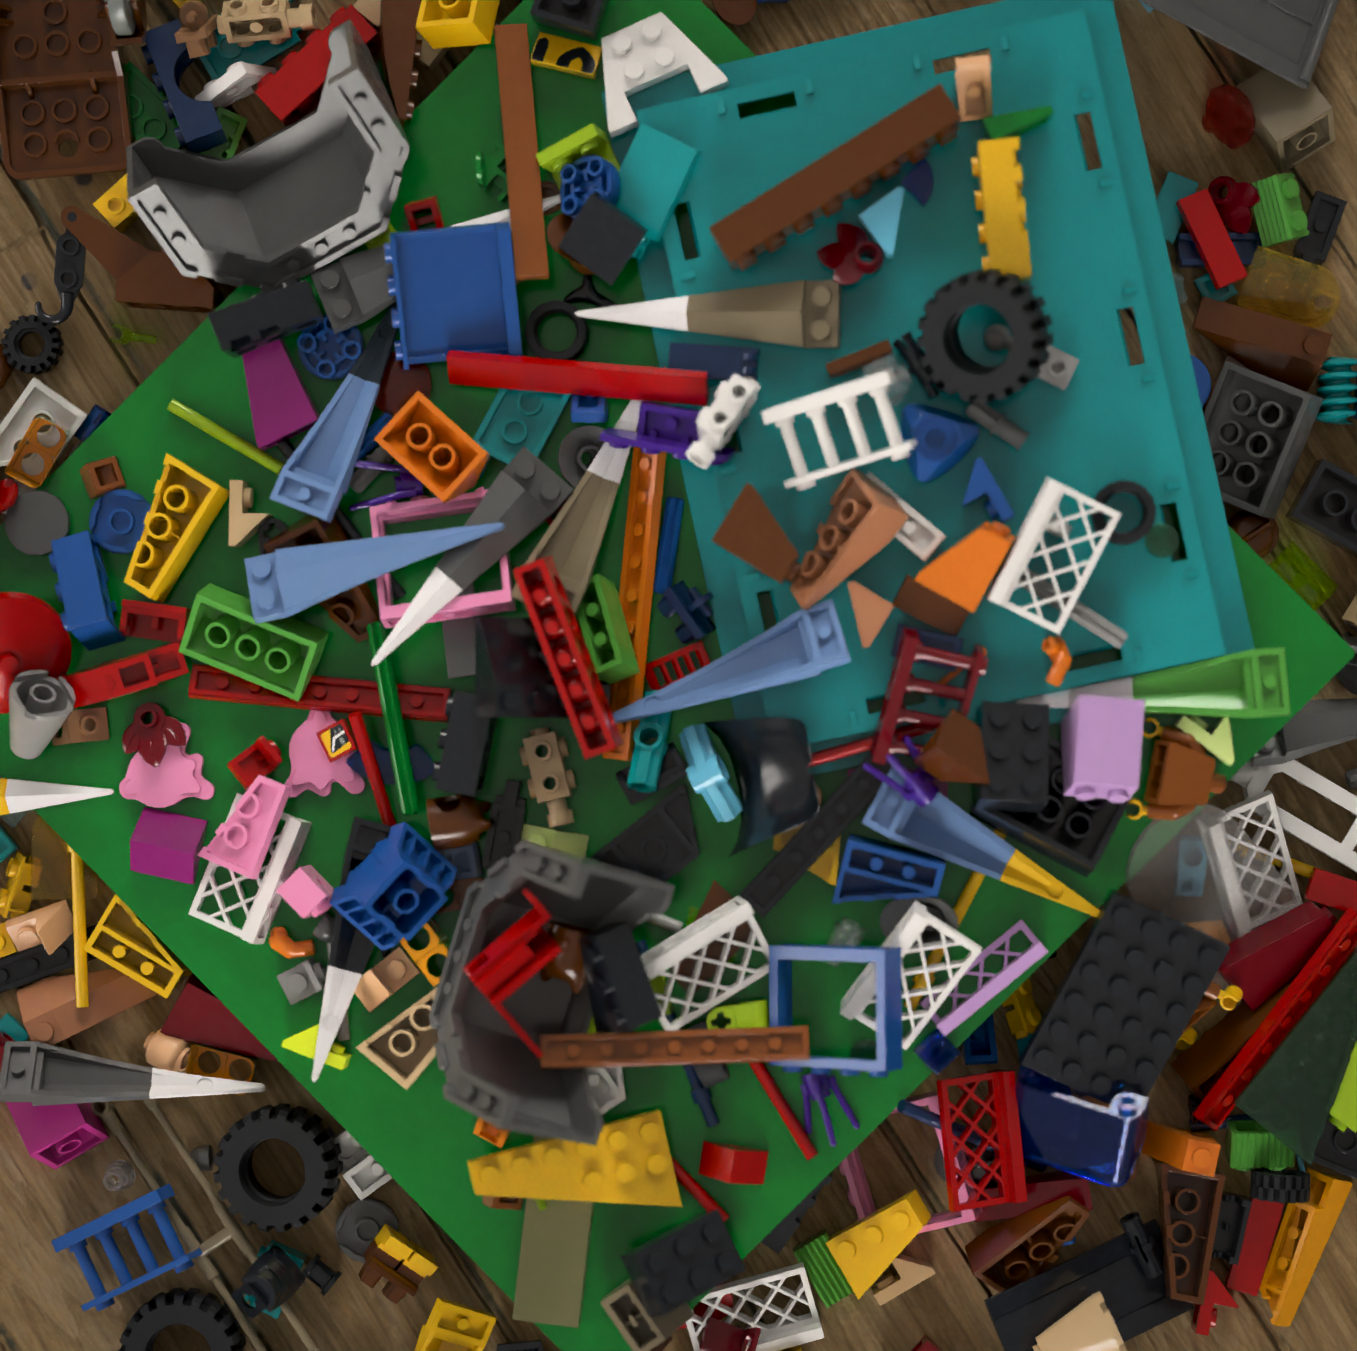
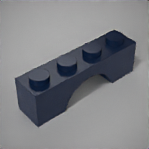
(197, 119)

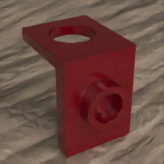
(726, 1337)

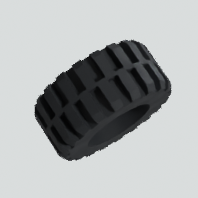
(944, 349)
(244, 1190)
(187, 1309)

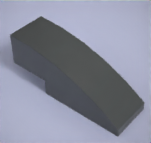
(460, 643)

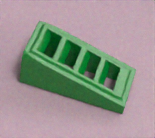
(1015, 123)

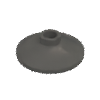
(571, 449)

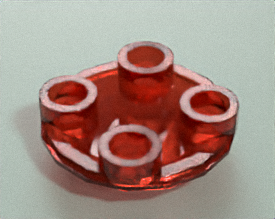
(1229, 115)
(401, 384)

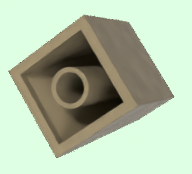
(1288, 119)

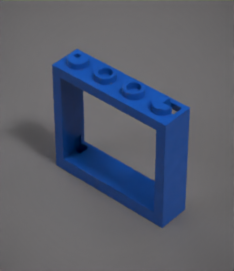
(887, 1004)

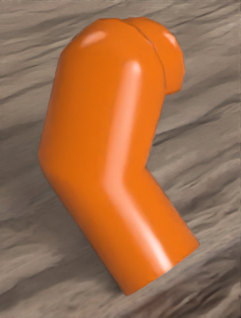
(1060, 659)
(287, 947)

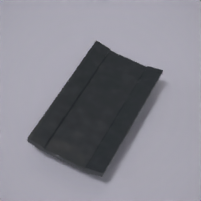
(1110, 1268)

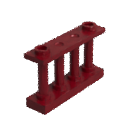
(903, 681)

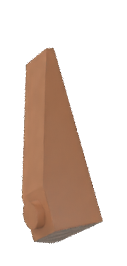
(857, 528)
(51, 1010)

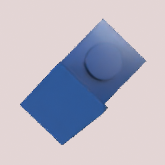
(589, 409)
(983, 484)
(981, 1045)

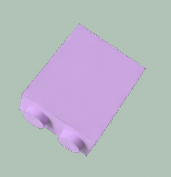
(1102, 748)

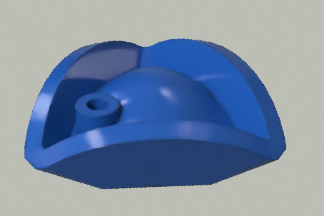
(940, 437)

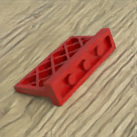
(1005, 1141)

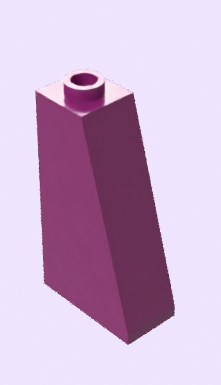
(277, 395)

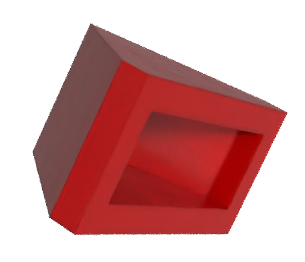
(733, 1163)

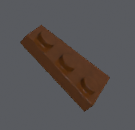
(715, 898)

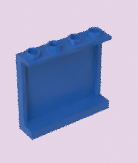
(453, 292)

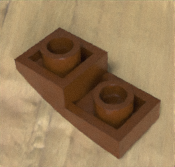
(930, 606)

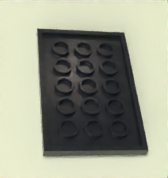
(1124, 1001)

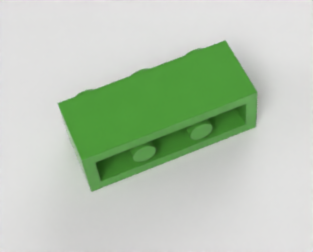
(606, 631)

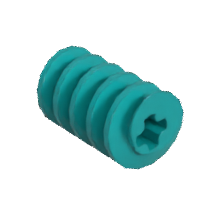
(1337, 391)

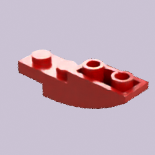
(126, 674)

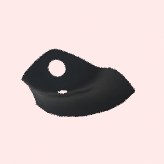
(771, 775)

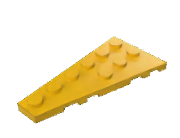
(624, 1167)

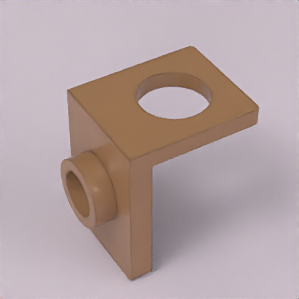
(83, 726)

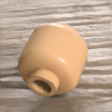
(167, 1051)

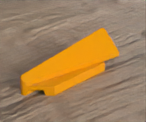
(1300, 1244)

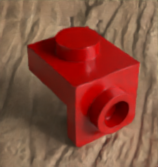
(258, 759)

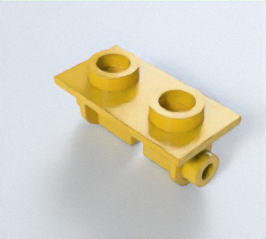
(13, 897)
(1025, 1015)

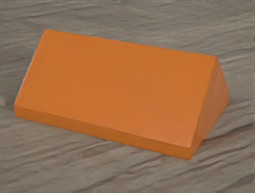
(433, 448)

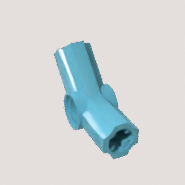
(708, 773)

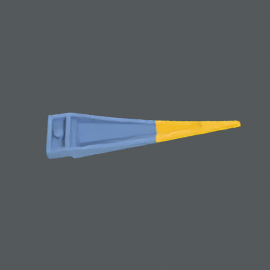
(957, 837)

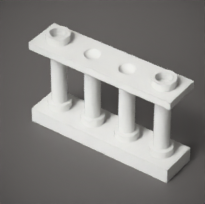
(846, 397)

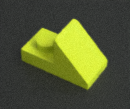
(305, 1044)

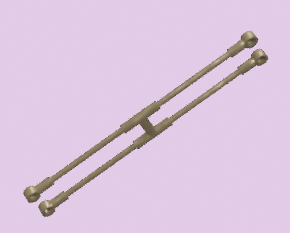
(231, 1230)

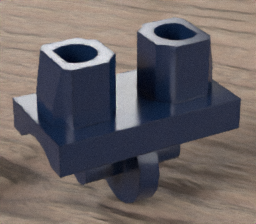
(691, 608)

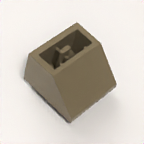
(633, 1322)

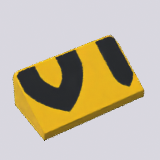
(566, 55)

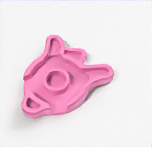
(311, 765)
(170, 782)

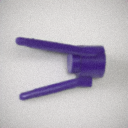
(405, 485)
(917, 786)
(819, 1087)

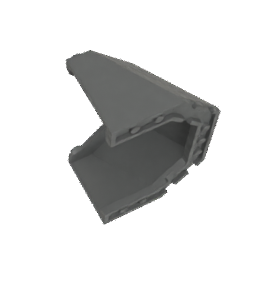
(287, 198)
(482, 1056)

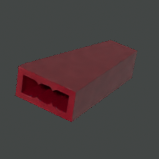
(1275, 952)
(207, 1021)
(1040, 1191)

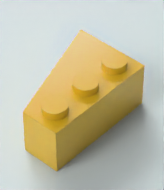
(135, 949)
(876, 1240)

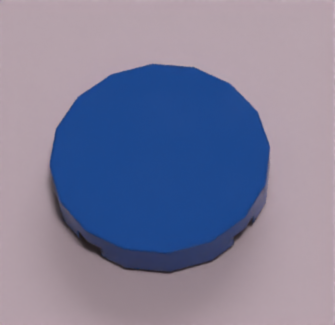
(119, 520)

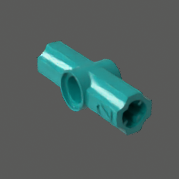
(648, 759)

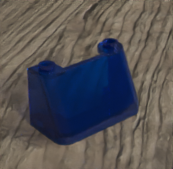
(1078, 1134)

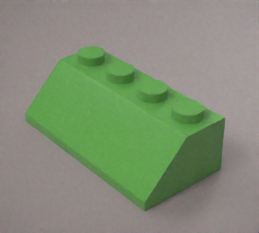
(269, 653)

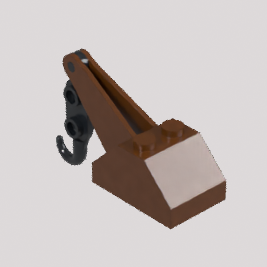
(143, 276)

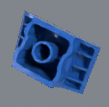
(395, 888)

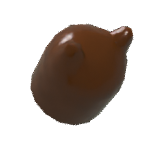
(456, 820)
(568, 963)

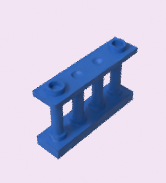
(102, 1229)

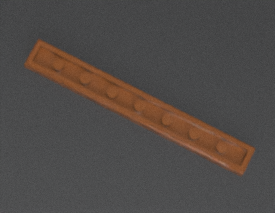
(520, 152)
(674, 1047)

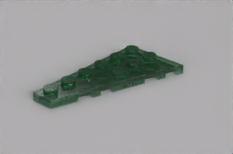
(1306, 1070)

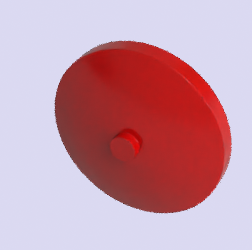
(30, 640)

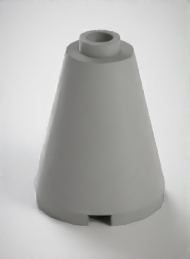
(37, 711)

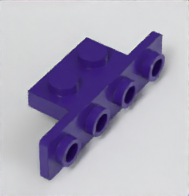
(663, 429)

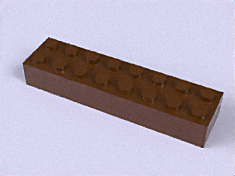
(836, 178)

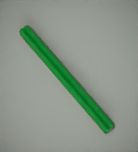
(393, 723)

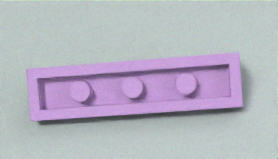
(993, 985)

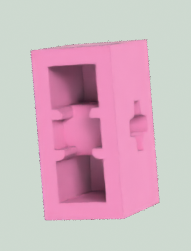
(307, 892)

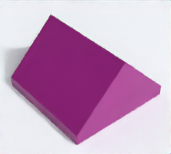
(167, 845)

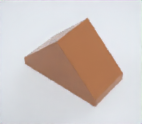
(869, 611)

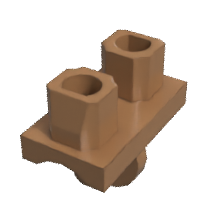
(197, 30)

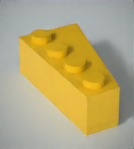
(1002, 207)
(174, 527)

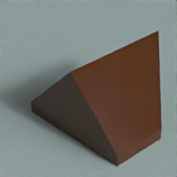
(955, 751)

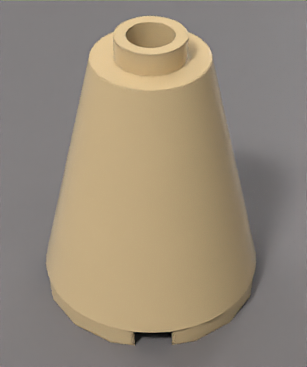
(1083, 1329)

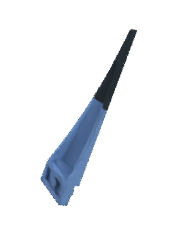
(327, 455)

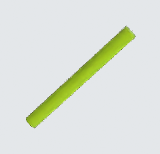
(225, 436)

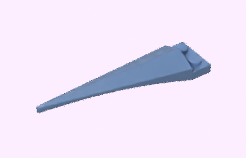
(306, 575)
(783, 654)

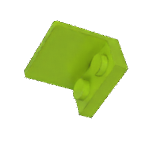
(587, 141)

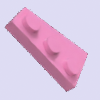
(247, 834)

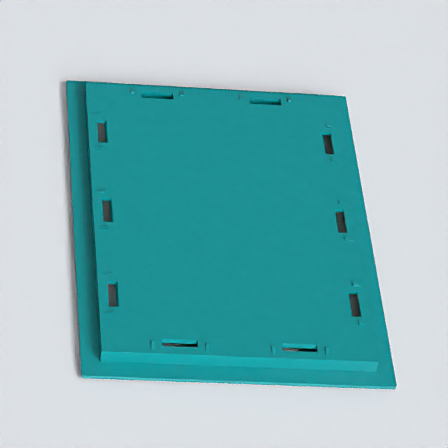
(1091, 253)

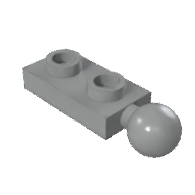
(1055, 372)

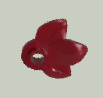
(1236, 206)
(847, 253)
(153, 737)

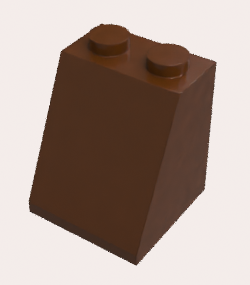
(757, 538)

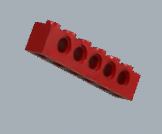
(568, 657)

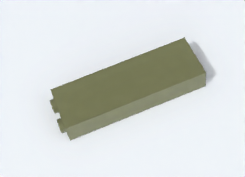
(553, 1261)

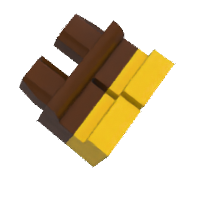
(398, 1261)

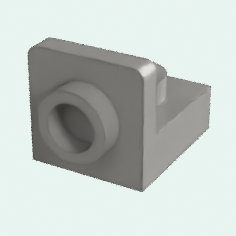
(303, 980)

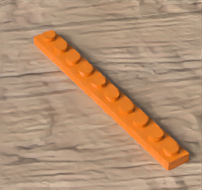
(638, 582)

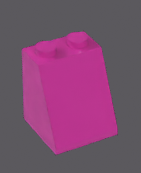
(57, 1131)

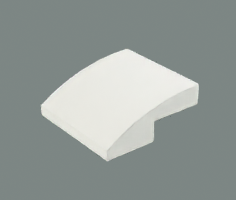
(359, 1167)

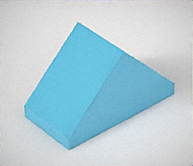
(882, 221)

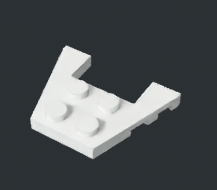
(646, 56)

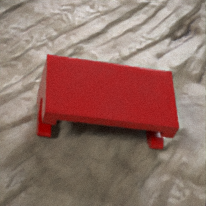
(153, 620)

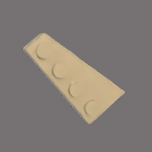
(404, 1044)

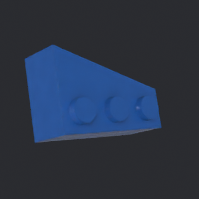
(84, 590)
(886, 871)

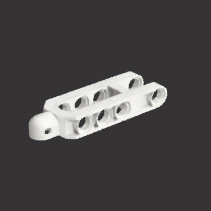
(1254, 781)

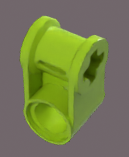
(742, 1015)

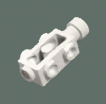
(722, 417)

